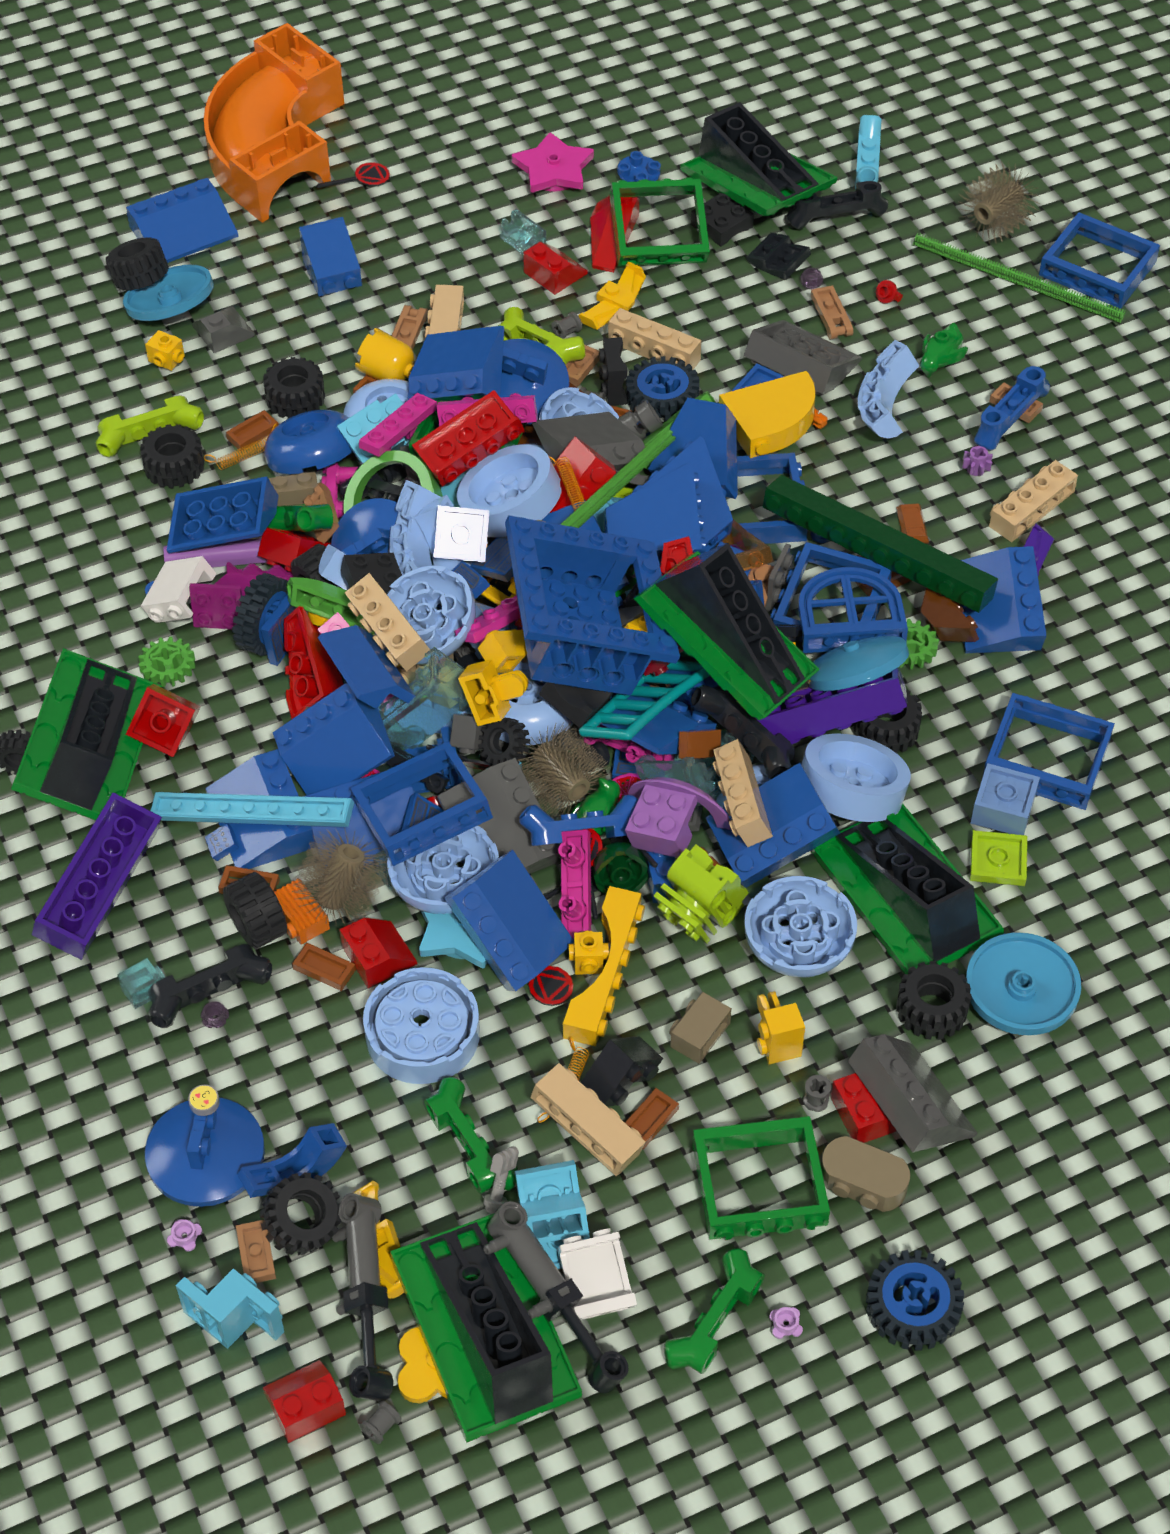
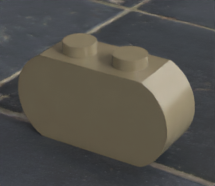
(865, 1174)

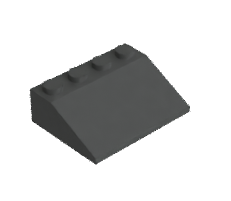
(794, 350)
(597, 430)
(507, 797)
(909, 1093)

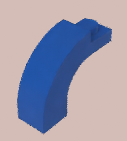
(314, 1155)

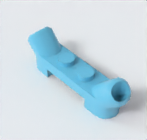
(868, 149)

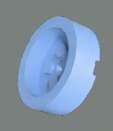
(512, 483)
(856, 776)
(425, 1051)

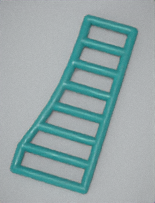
(651, 708)

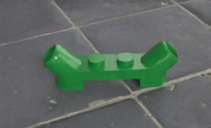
(303, 517)
(445, 1112)
(700, 1348)

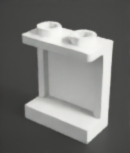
(171, 588)
(598, 1273)

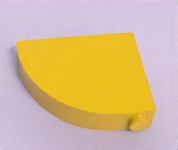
(772, 413)

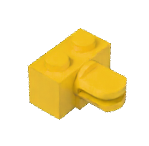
(489, 692)
(779, 1029)

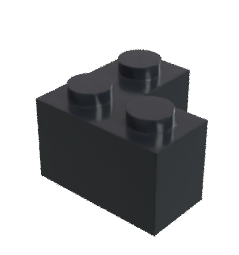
(619, 1066)

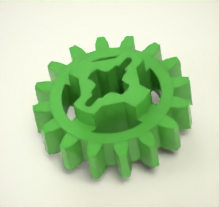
(916, 639)
(167, 661)

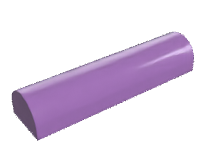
(218, 555)

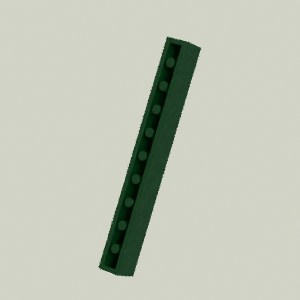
(880, 543)

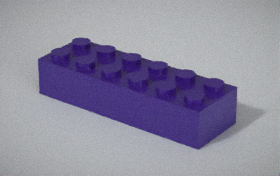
(817, 711)
(96, 876)

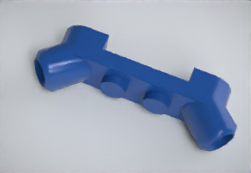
(998, 419)
(546, 830)

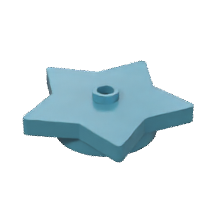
(448, 937)

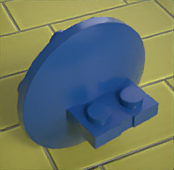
(532, 370)
(366, 527)
(199, 1156)

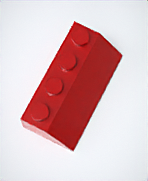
(589, 469)

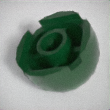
(620, 867)

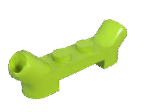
(517, 328)
(119, 432)

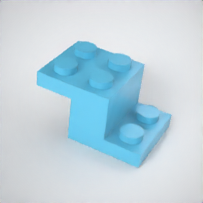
(365, 420)
(553, 1205)
(231, 1307)

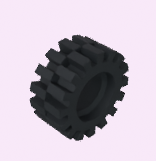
(516, 740)
(12, 749)

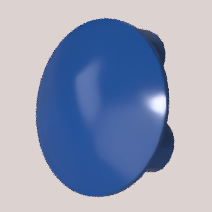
(638, 167)

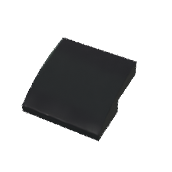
(778, 255)

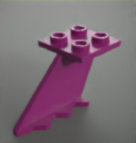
(216, 603)

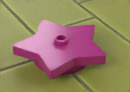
(553, 164)

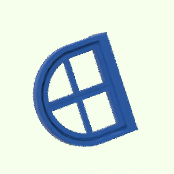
(832, 635)

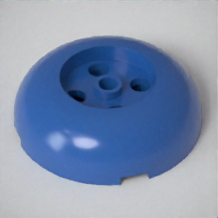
(306, 442)

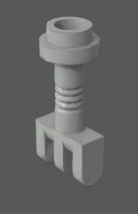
(501, 1165)

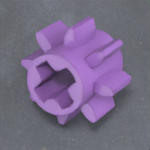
(977, 461)

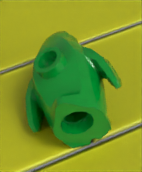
(942, 349)
(604, 799)

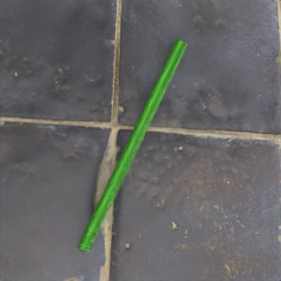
(1018, 278)
(619, 480)

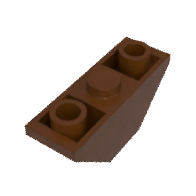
(947, 618)

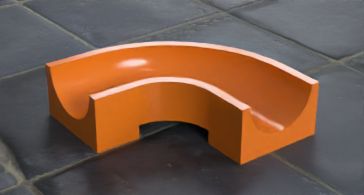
(262, 115)

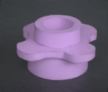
(181, 1227)
(786, 1314)

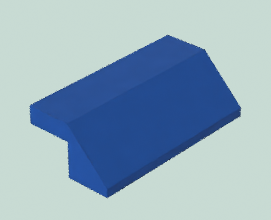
(365, 665)

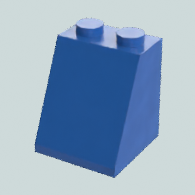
(330, 256)

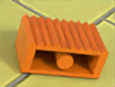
(300, 922)

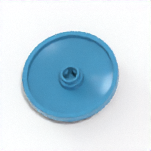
(173, 294)
(858, 662)
(1023, 983)

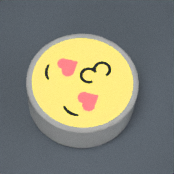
(203, 1100)

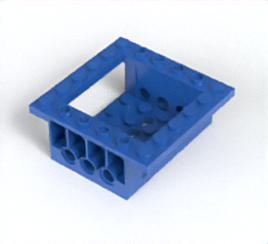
(583, 570)

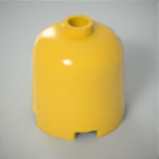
(385, 357)

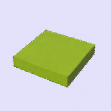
(998, 858)

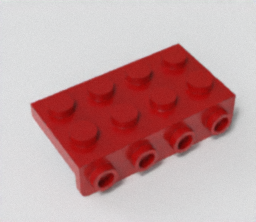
(468, 438)

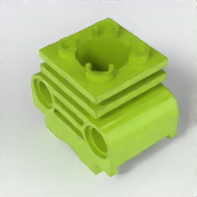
(701, 894)

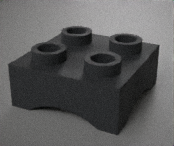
(724, 218)
(613, 371)
(381, 566)
(575, 702)

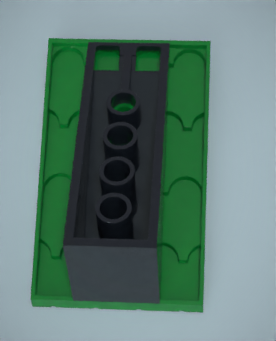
(751, 165)
(726, 628)
(80, 737)
(907, 891)
(478, 1330)

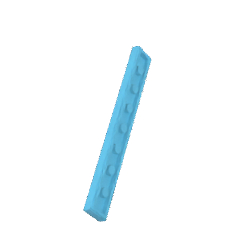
(253, 809)

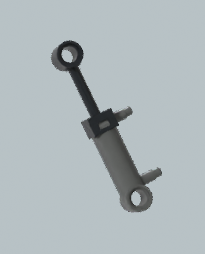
(365, 1294)
(557, 1296)

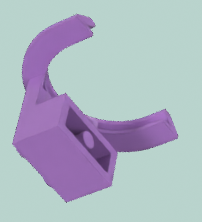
(664, 812)

